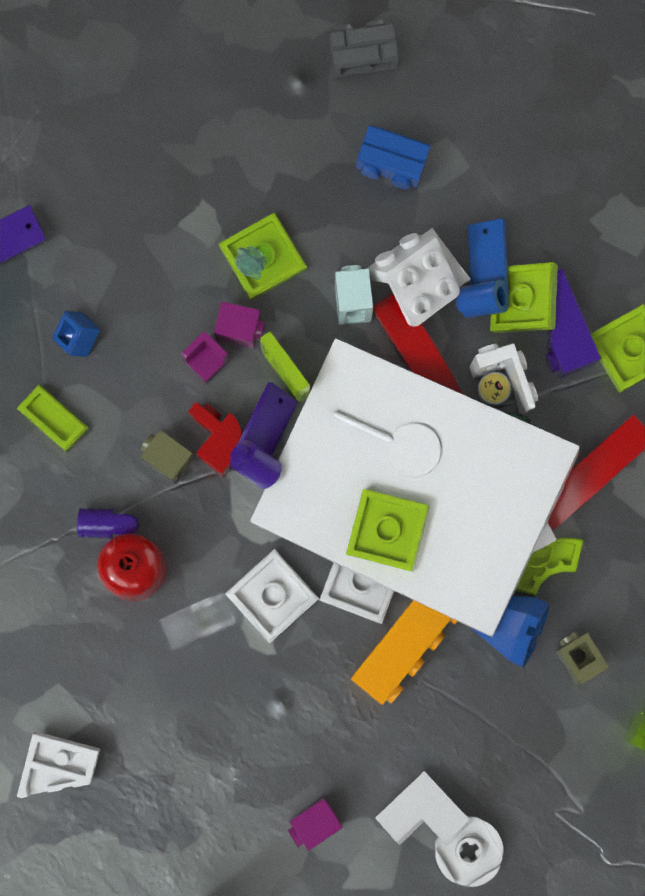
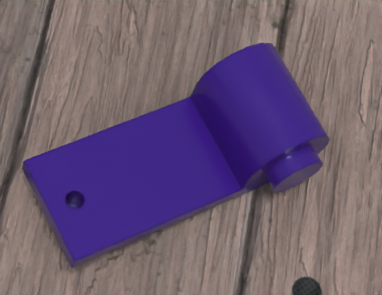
(18, 235)
(260, 437)

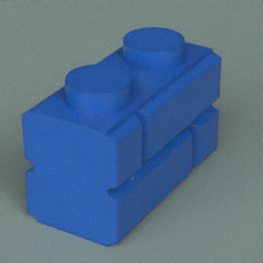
(392, 157)

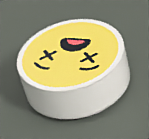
(494, 388)

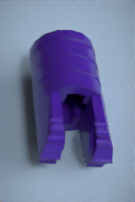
(104, 523)

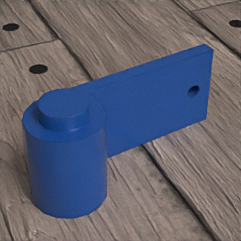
(488, 271)

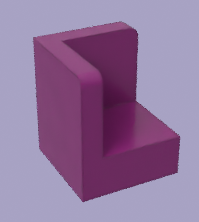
(205, 357)

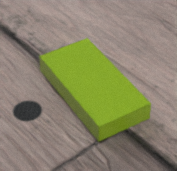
(52, 418)

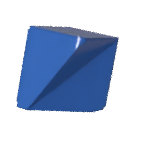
(76, 333)

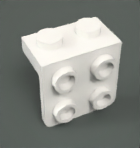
(416, 276)
(513, 363)

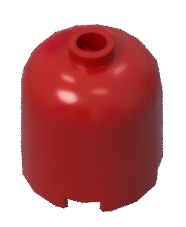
(147, 568)

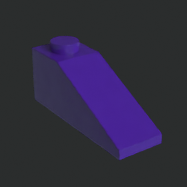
(570, 343)

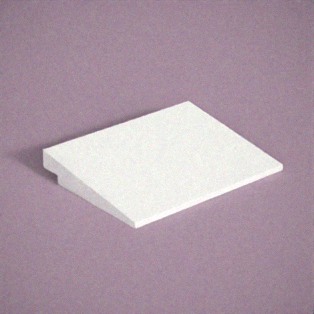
(483, 496)

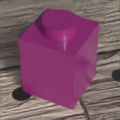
(239, 325)
(314, 824)

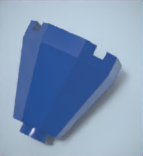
(519, 629)

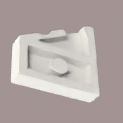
(56, 764)

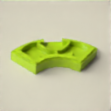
(553, 558)

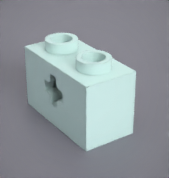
(353, 295)

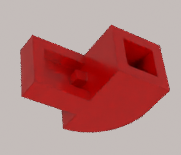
(223, 437)

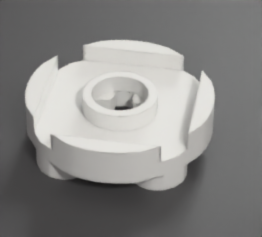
(487, 859)

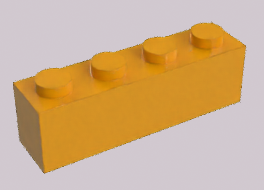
(401, 652)

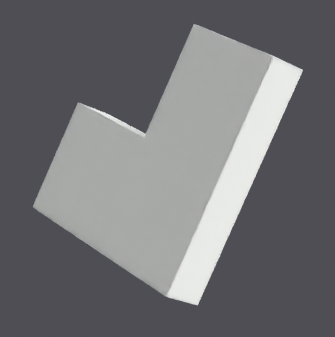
(423, 803)

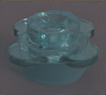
(250, 262)

